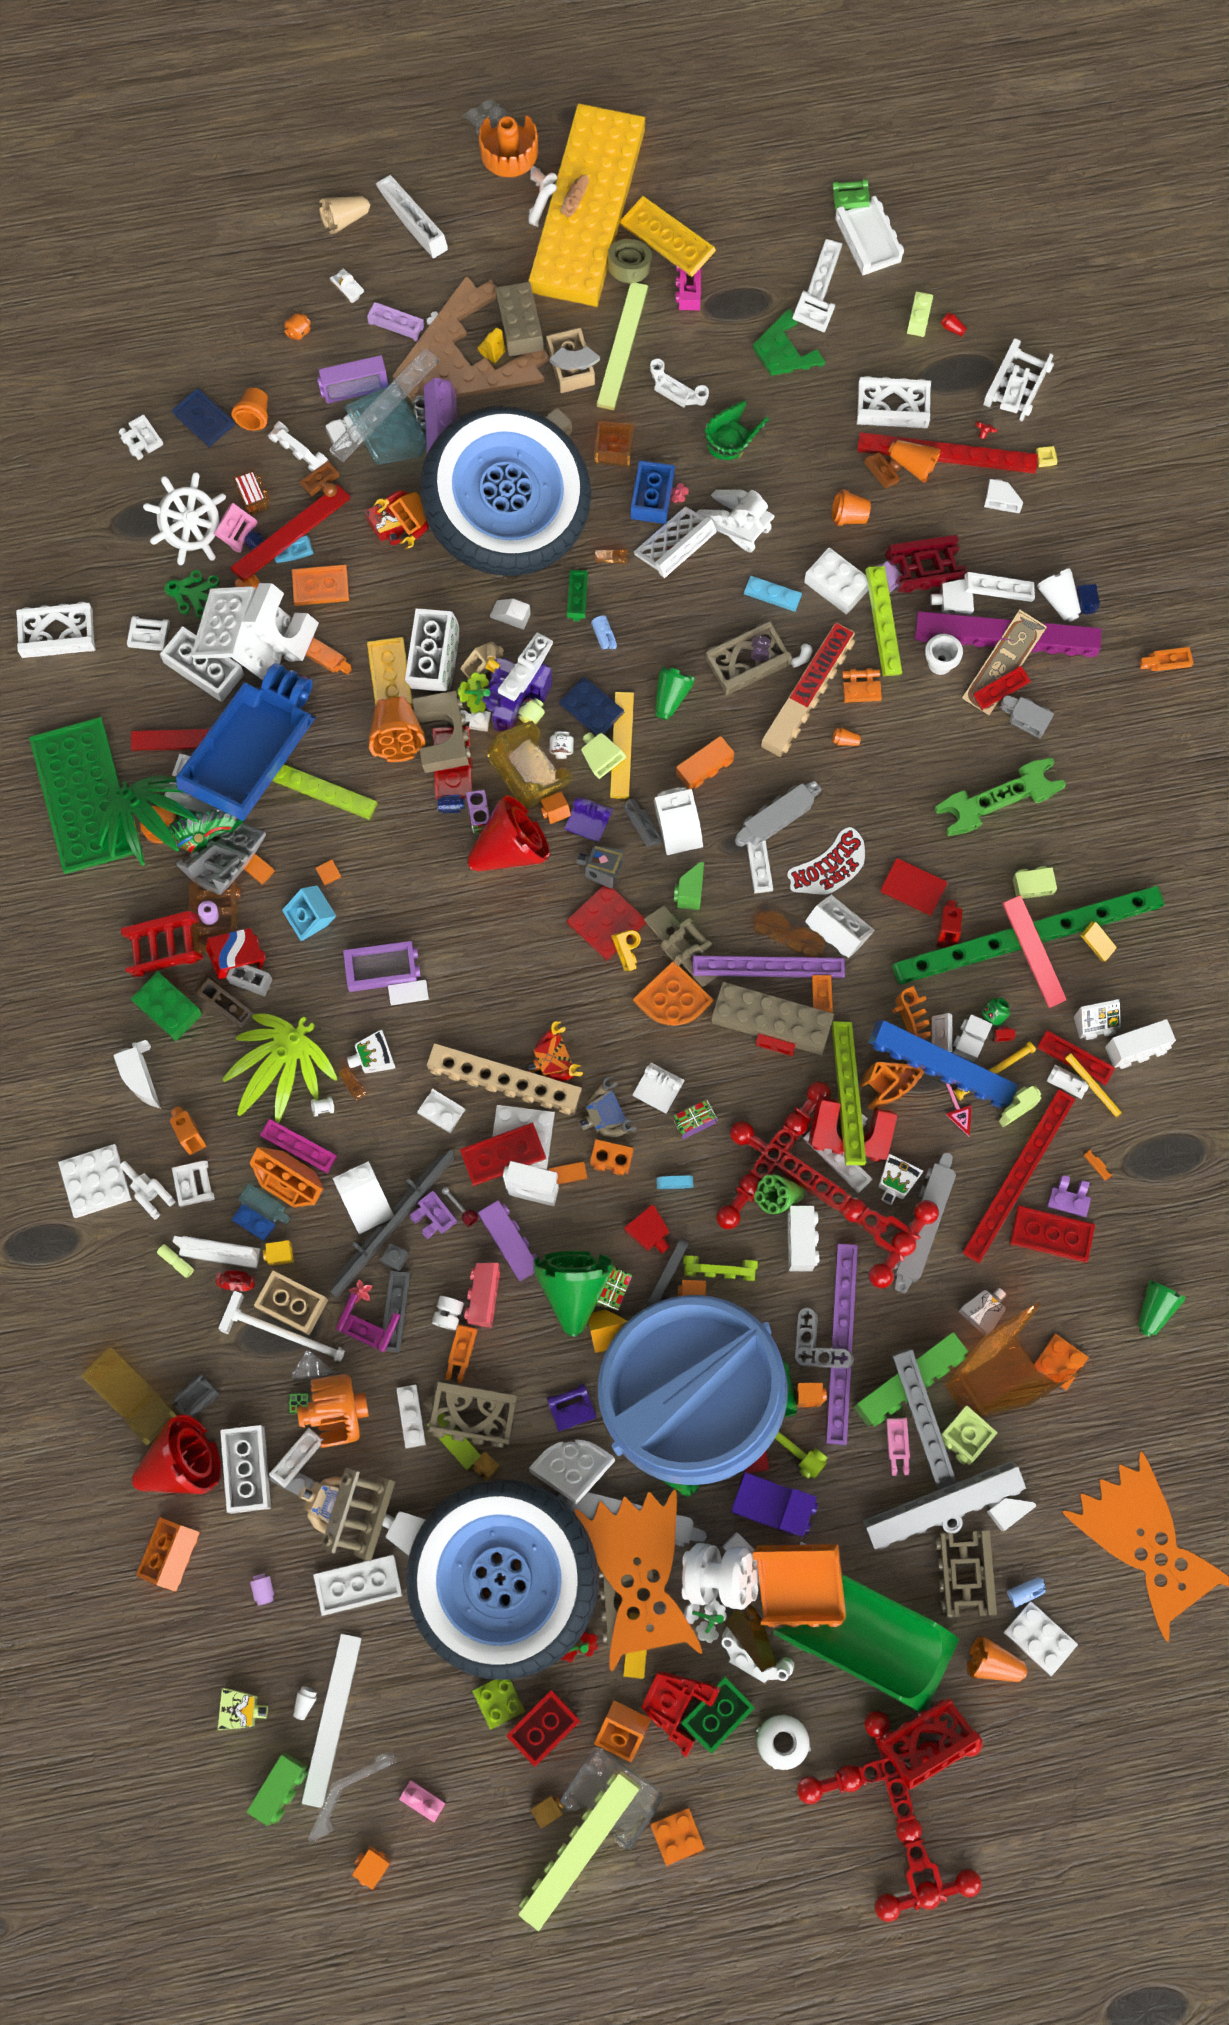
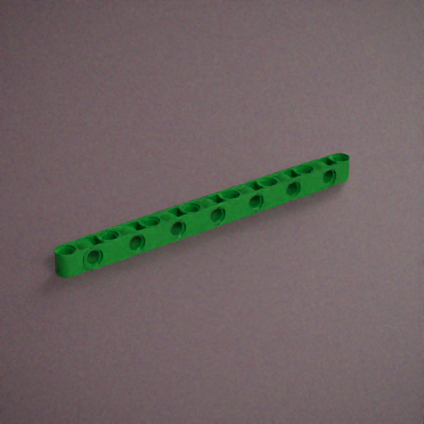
(1047, 929)

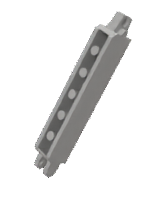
(937, 1189)
(590, 1501)

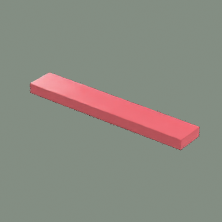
(1034, 951)

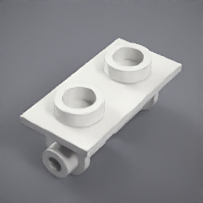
(1068, 1081)

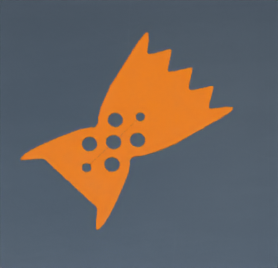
(1114, 1527)
(651, 1538)

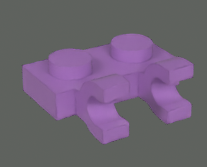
(1070, 1202)
(436, 1212)

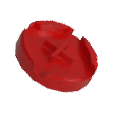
(235, 1280)

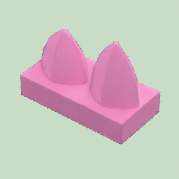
(422, 1801)

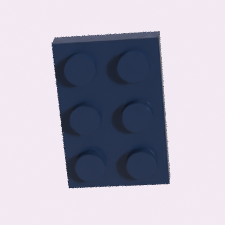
(203, 417)
(591, 707)

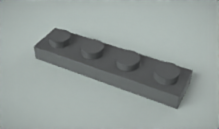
(397, 1303)

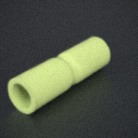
(173, 1259)

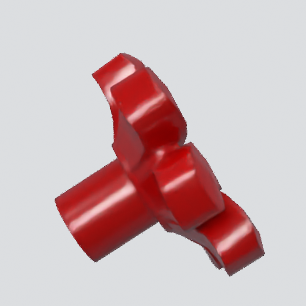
(984, 429)

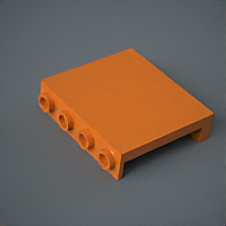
(800, 1584)

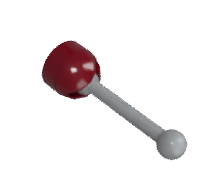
(469, 1217)

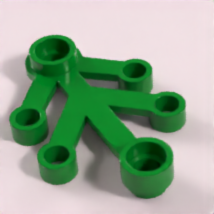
(194, 594)

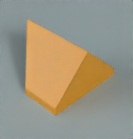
(603, 1328)

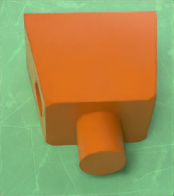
(186, 1131)

